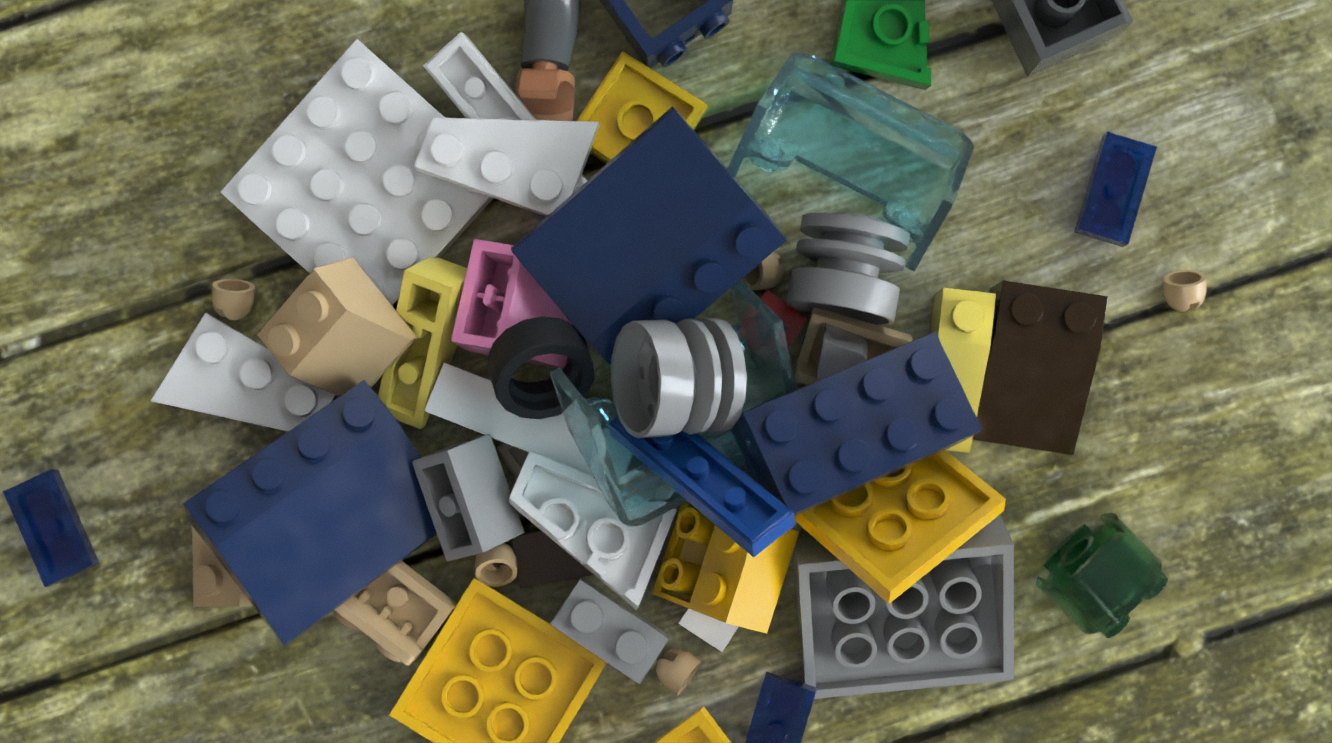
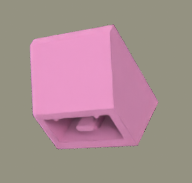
(497, 296)

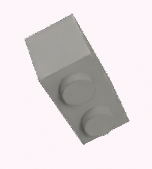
(468, 497)
(610, 630)

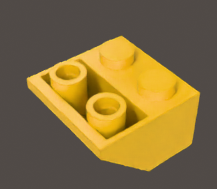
(718, 577)

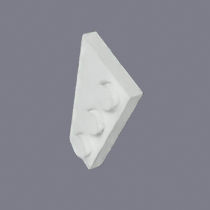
(509, 159)
(237, 380)
(579, 519)

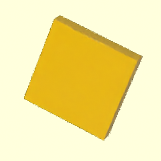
(631, 102)

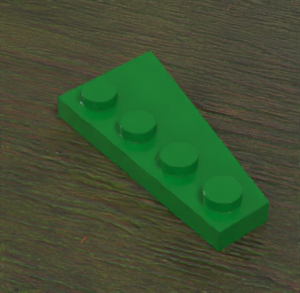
(884, 40)

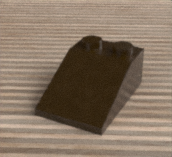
(1040, 366)

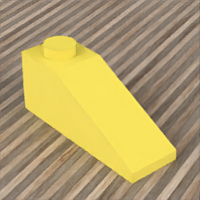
(429, 307)
(965, 330)

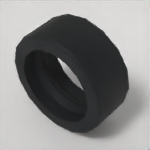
(532, 339)

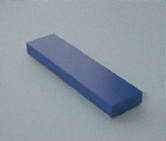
(712, 486)

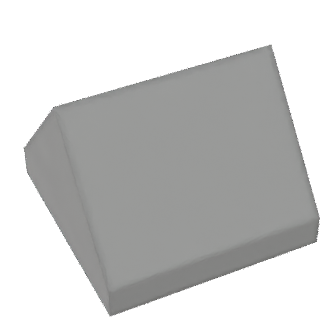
(839, 351)

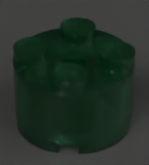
(1102, 576)

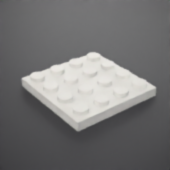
(345, 179)

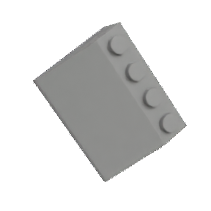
(937, 633)

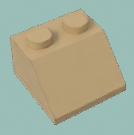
(337, 330)

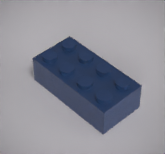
(856, 425)

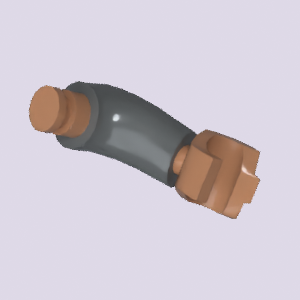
(545, 59)

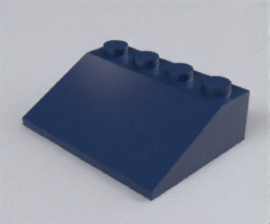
(648, 236)
(317, 512)

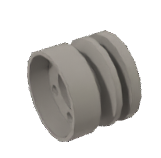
(849, 257)
(678, 377)

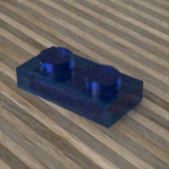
(1115, 189)
(51, 527)
(781, 711)

